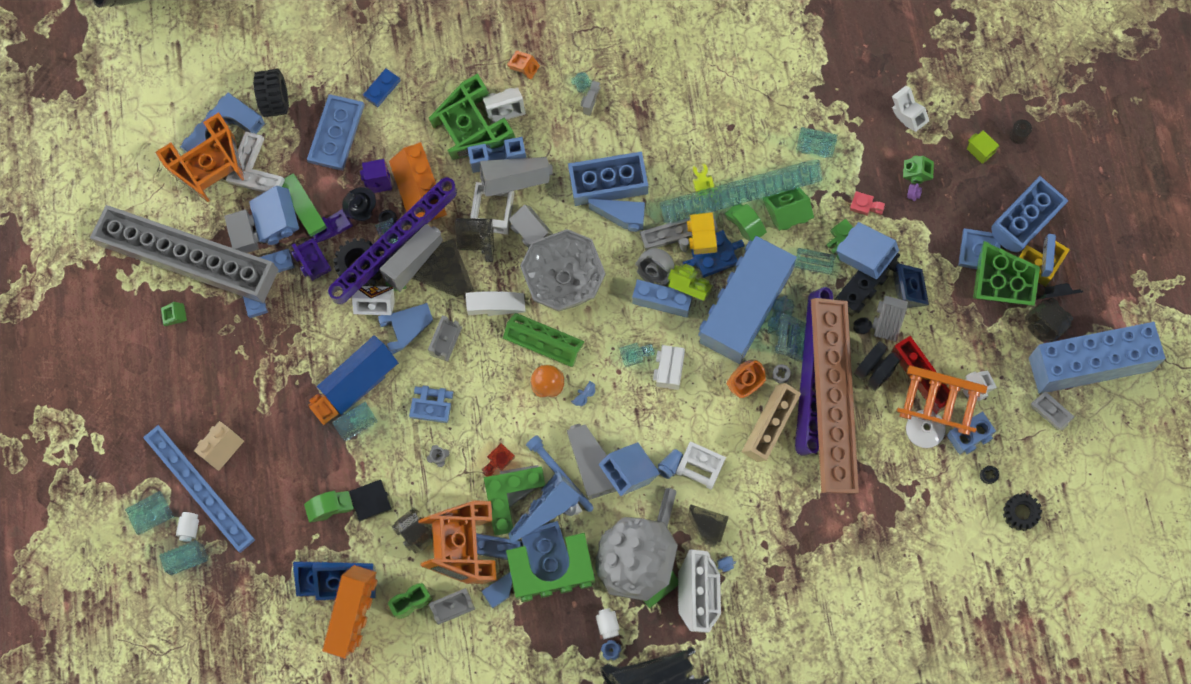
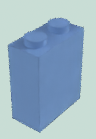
(274, 215)
(867, 250)
(629, 469)

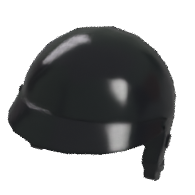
(359, 203)

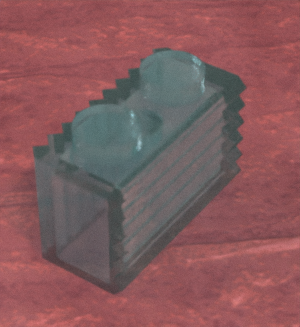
(354, 421)
(183, 557)

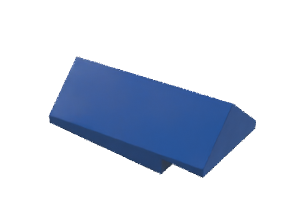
(358, 374)
(323, 578)

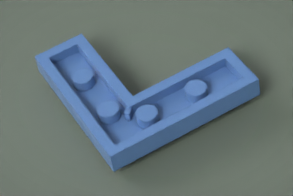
(283, 262)

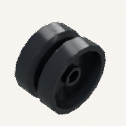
(879, 367)

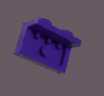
(311, 258)

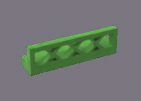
(541, 341)

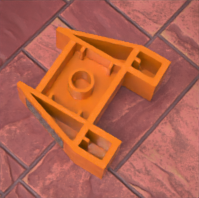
(205, 162)
(457, 545)

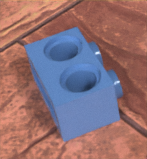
(974, 438)

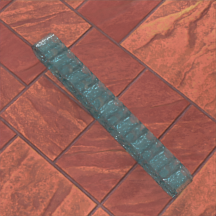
(741, 191)

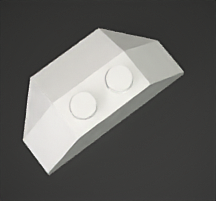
(699, 591)

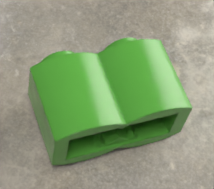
(405, 603)

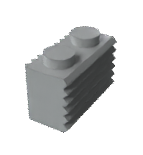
(890, 318)

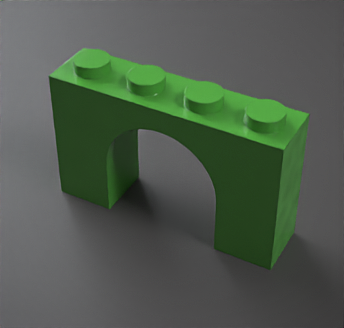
(527, 585)

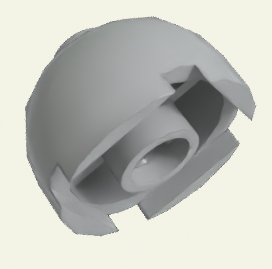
(655, 266)

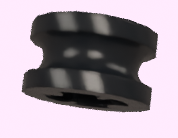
(986, 469)

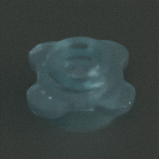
(581, 77)

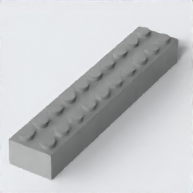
(184, 253)

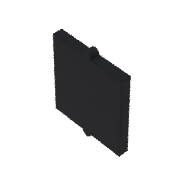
(370, 500)

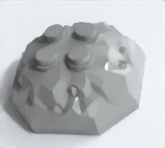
(562, 270)
(636, 558)

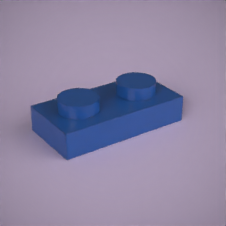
(381, 87)

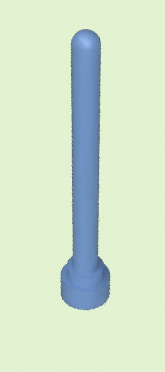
(535, 444)

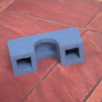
(511, 149)

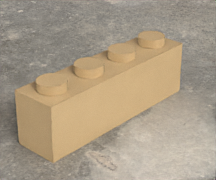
(771, 422)

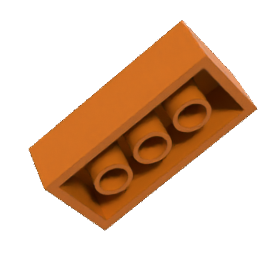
(350, 611)

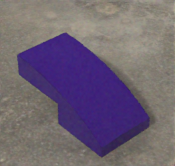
(335, 225)

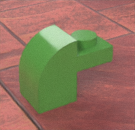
(746, 221)
(327, 504)

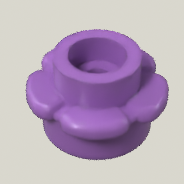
(914, 192)

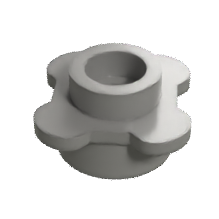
(435, 450)

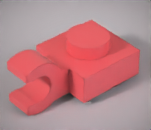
(864, 203)

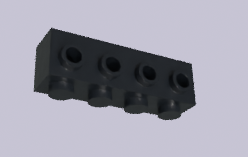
(863, 287)

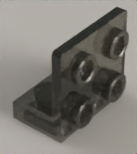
(476, 235)

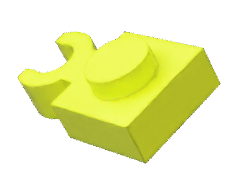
(702, 182)

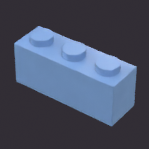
(661, 298)

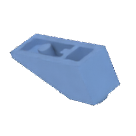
(623, 213)

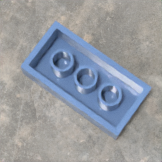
(608, 178)

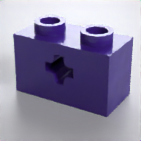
(376, 176)

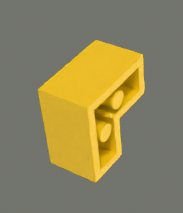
(1035, 257)

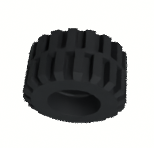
(271, 92)
(349, 253)

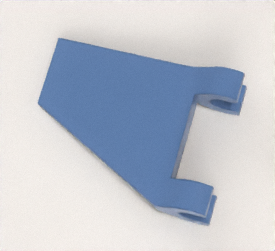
(406, 325)

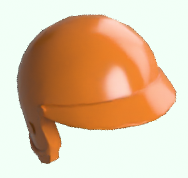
(547, 381)

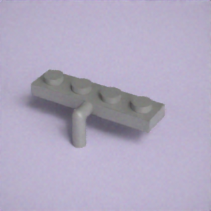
(668, 234)

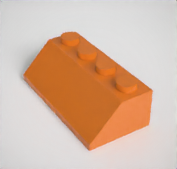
(413, 176)

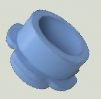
(726, 563)
(611, 655)

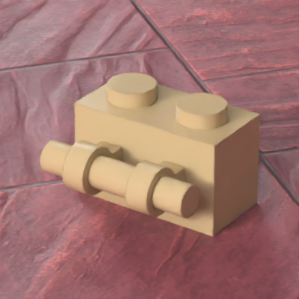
(218, 445)

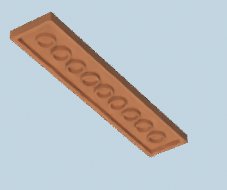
(834, 396)

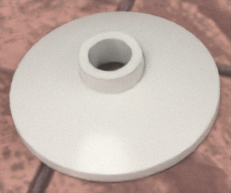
(922, 437)

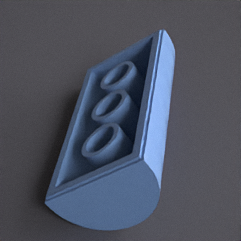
(1028, 215)

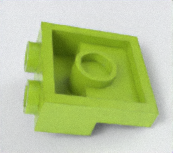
(684, 280)

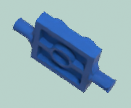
(715, 262)

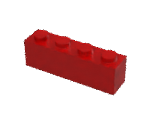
(913, 356)

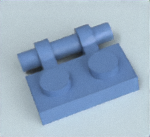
(431, 410)

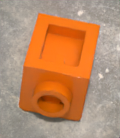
(524, 63)
(322, 408)

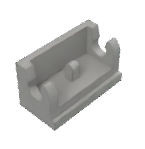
(444, 339)
(452, 606)

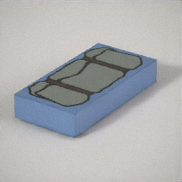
(1048, 255)

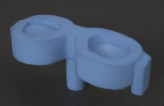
(581, 399)

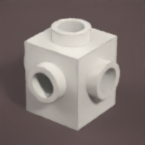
(981, 378)

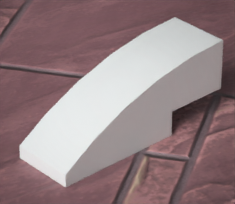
(495, 303)

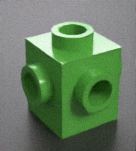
(918, 169)

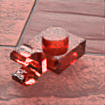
(499, 458)

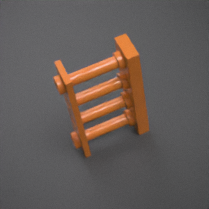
(955, 385)

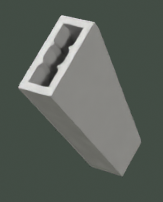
(513, 174)
(411, 257)
(588, 456)

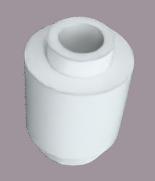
(187, 526)
(607, 623)

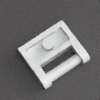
(703, 459)

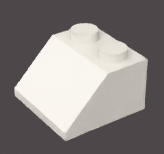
(504, 104)

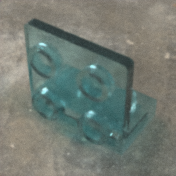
(816, 142)

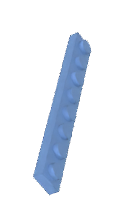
(199, 489)

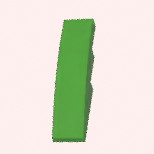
(303, 206)

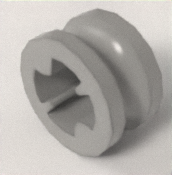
(784, 368)

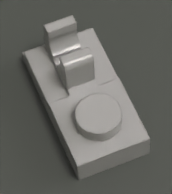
(1052, 411)

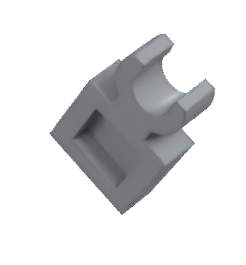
(589, 101)

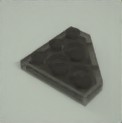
(445, 270)

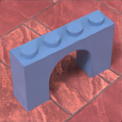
(232, 112)

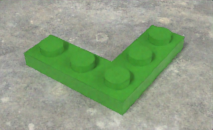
(497, 489)

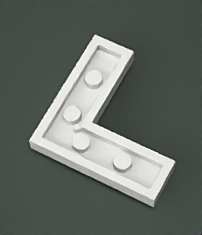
(253, 178)

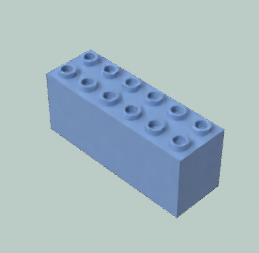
(746, 299)
(1096, 357)

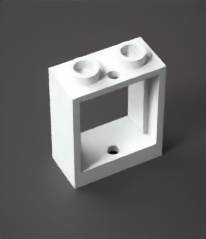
(499, 226)

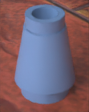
(669, 465)

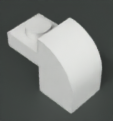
(908, 111)

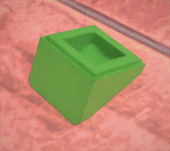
(173, 313)

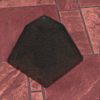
(708, 525)

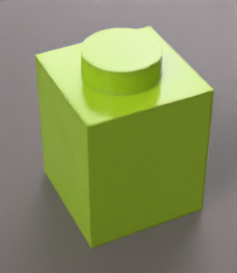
(982, 146)

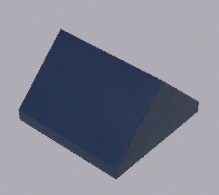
(910, 285)

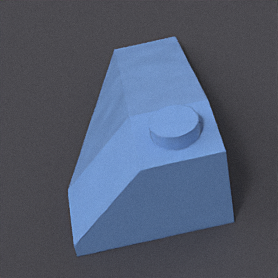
(556, 498)

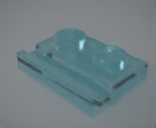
(149, 513)

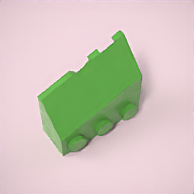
(1005, 277)

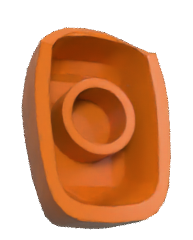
(746, 378)

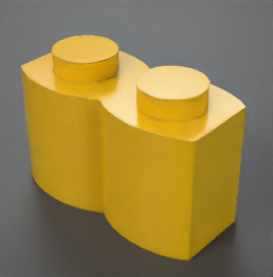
(703, 233)

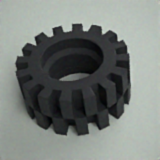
(1028, 501)

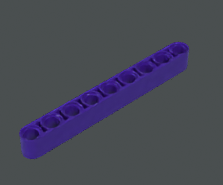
(390, 249)
(807, 401)

